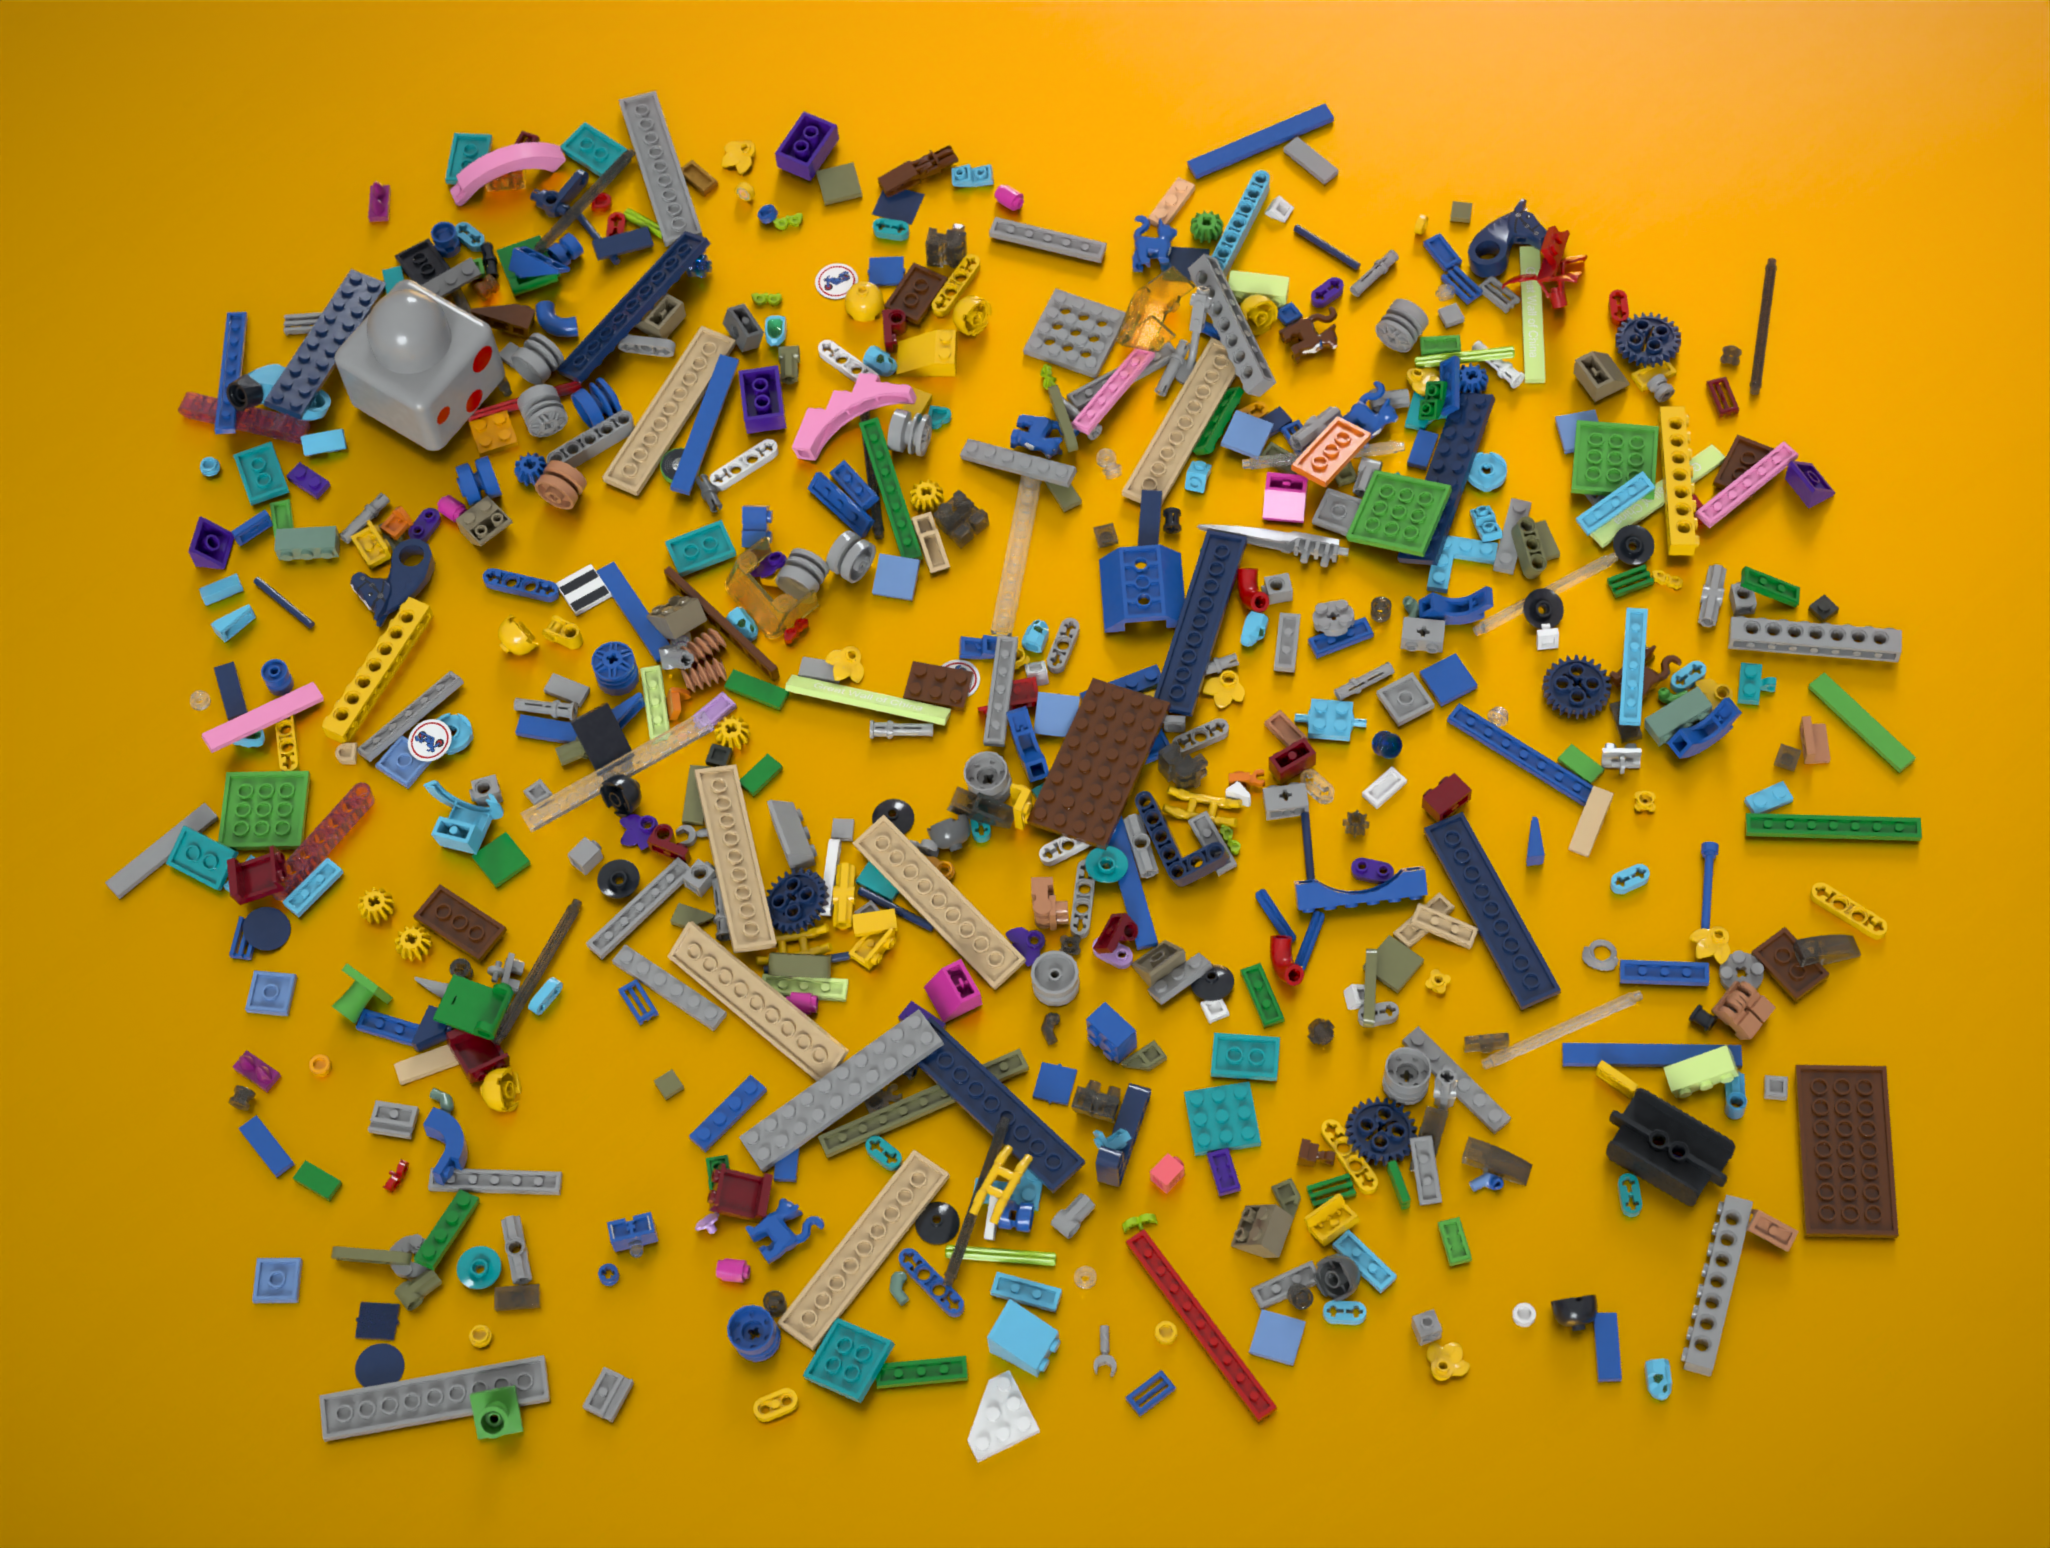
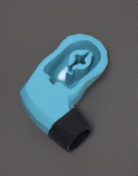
(254, 387)

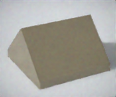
(1159, 962)

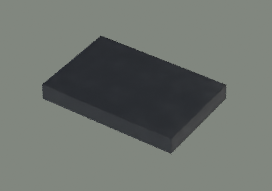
(422, 262)
(600, 736)

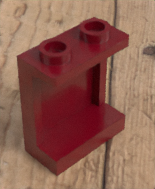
(257, 876)
(476, 1054)
(739, 1194)

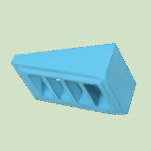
(233, 622)

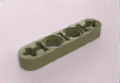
(1062, 418)
(1370, 988)
(371, 1256)

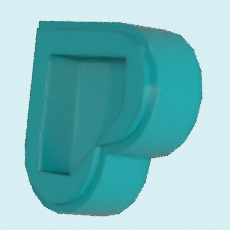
(939, 416)

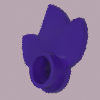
(769, 565)
(636, 831)
(1021, 941)

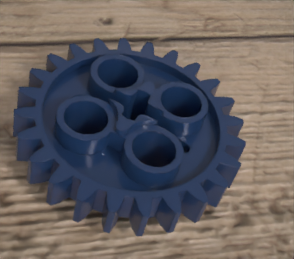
(1636, 333)
(1576, 687)
(797, 900)
(1368, 1115)

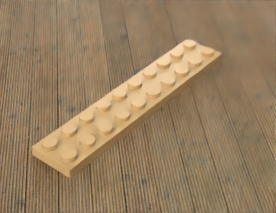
(668, 412)
(1183, 424)
(735, 859)
(939, 902)
(757, 1002)
(863, 1250)

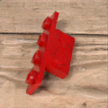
(1553, 250)
(1023, 692)

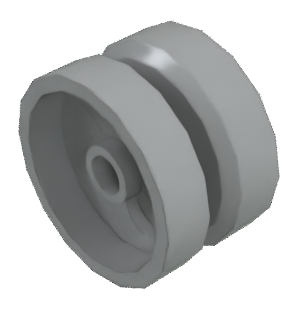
(850, 556)
(1055, 978)

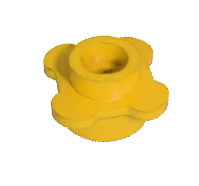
(1023, 658)
(1645, 795)
(1438, 987)

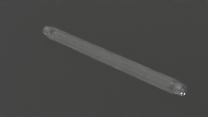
(1289, 458)
(1558, 587)
(1562, 1029)

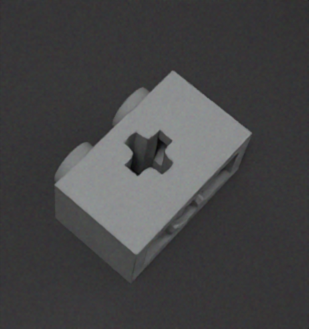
(1431, 630)
(1278, 808)

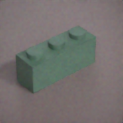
(307, 543)
(1679, 714)

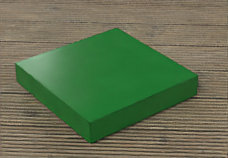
(501, 860)

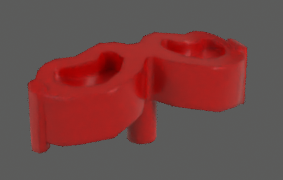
(791, 633)
(397, 1176)

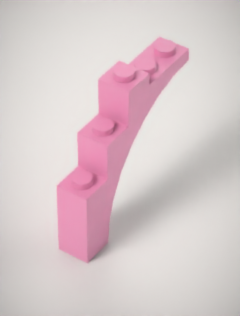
(844, 406)

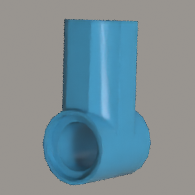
(1735, 1094)

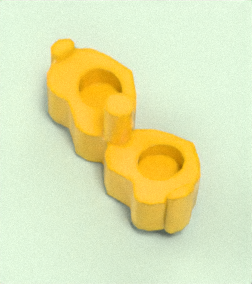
(1665, 579)

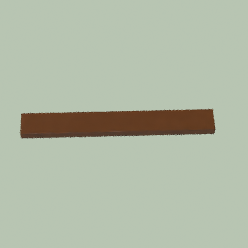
(723, 625)

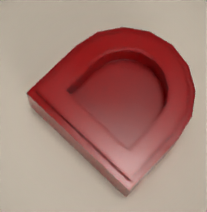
(601, 203)

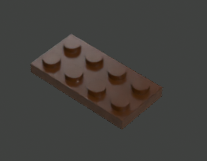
(460, 923)

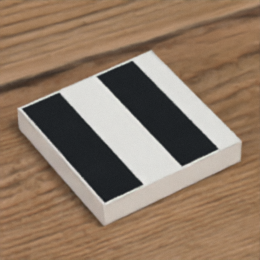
(583, 590)

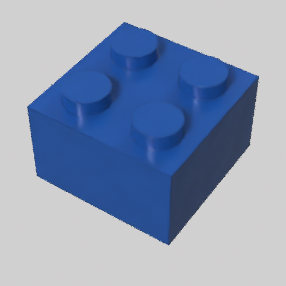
(1111, 1033)

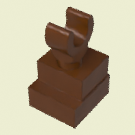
(1309, 1154)

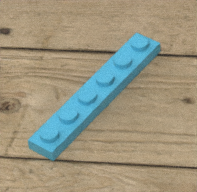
(1633, 666)

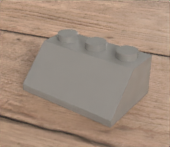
(792, 834)

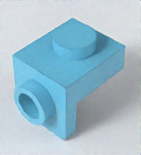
(1197, 476)
(1115, 1141)

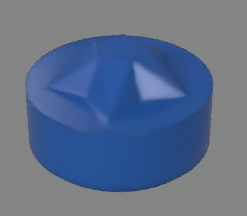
(767, 213)

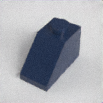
(430, 1031)

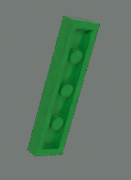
(1218, 421)
(446, 1230)
(922, 1372)

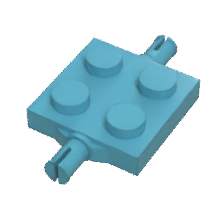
(1330, 719)

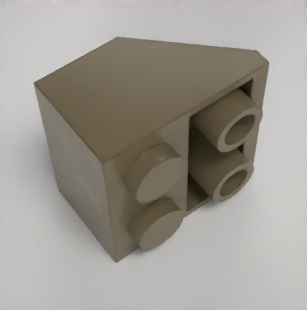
(663, 317)
(1599, 375)
(482, 521)
(677, 616)
(1262, 1230)

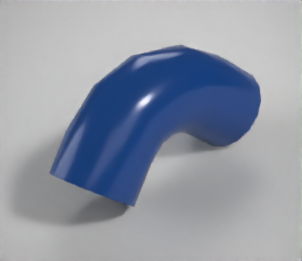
(552, 323)

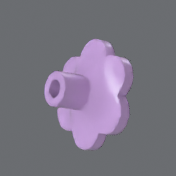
(708, 1223)

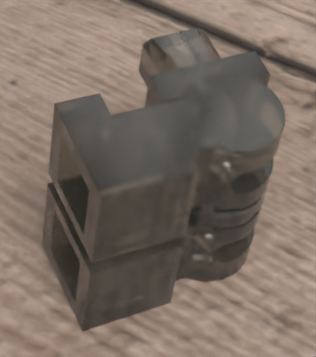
(946, 248)
(960, 519)
(1183, 771)
(1097, 1105)

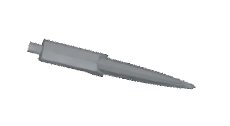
(1287, 542)

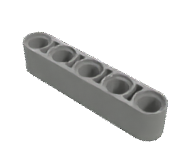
(596, 436)

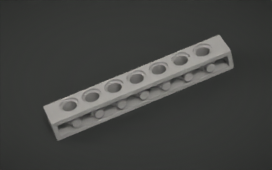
(1232, 327)
(1806, 645)
(1703, 1361)

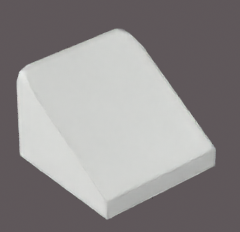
(1279, 209)
(1039, 670)
(1238, 791)
(1354, 996)

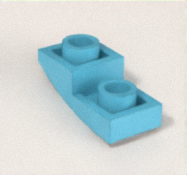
(972, 177)
(323, 442)
(1486, 524)

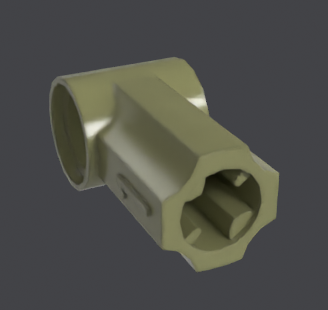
(789, 358)
(570, 752)
(413, 1292)

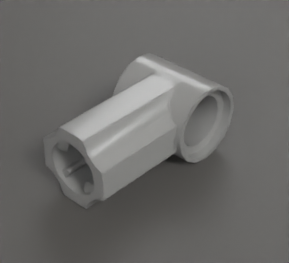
(1397, 399)
(1365, 471)
(675, 658)
(1070, 1219)

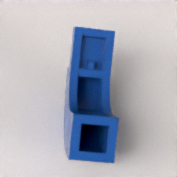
(1456, 610)
(1699, 737)
(1026, 745)
(447, 1130)

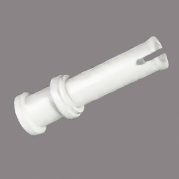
(1504, 369)

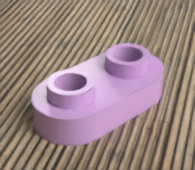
(1113, 958)

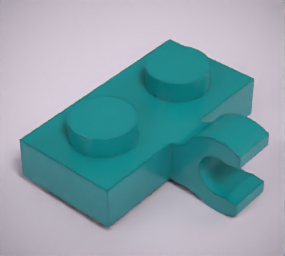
(1751, 683)

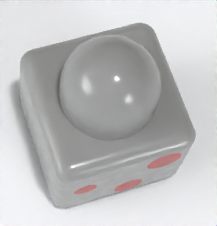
(420, 364)

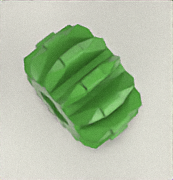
(1206, 227)

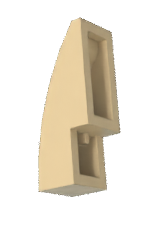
(930, 542)
(1591, 821)

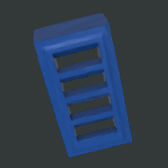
(628, 709)
(1535, 850)

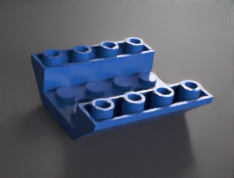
(1126, 584)

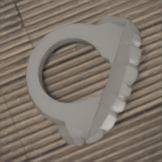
(1589, 957)

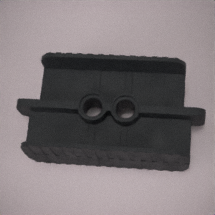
(1653, 1119)

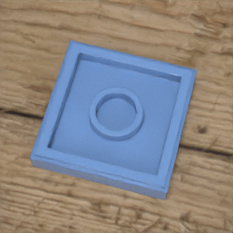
(1567, 427)
(1247, 434)
(896, 577)
(1055, 713)
(400, 763)
(271, 993)
(277, 1280)
(1277, 1337)

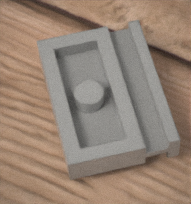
(393, 1119)
(608, 1394)

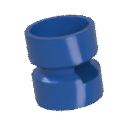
(446, 239)
(565, 250)
(277, 677)
(1024, 1216)

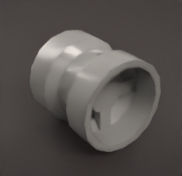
(1659, 386)

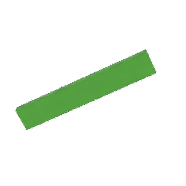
(1862, 722)

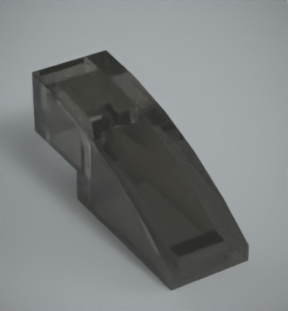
(981, 808)
(1825, 949)
(1433, 1124)
(1496, 1161)

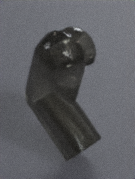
(1048, 1024)

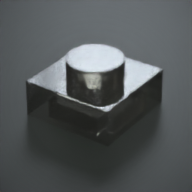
(1105, 535)
(1787, 757)

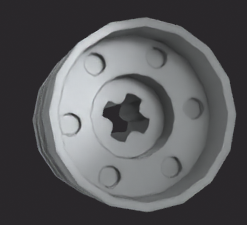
(1402, 325)
(537, 359)
(542, 410)
(907, 431)
(801, 573)
(989, 775)
(1408, 1065)

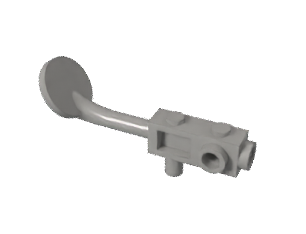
(1200, 303)

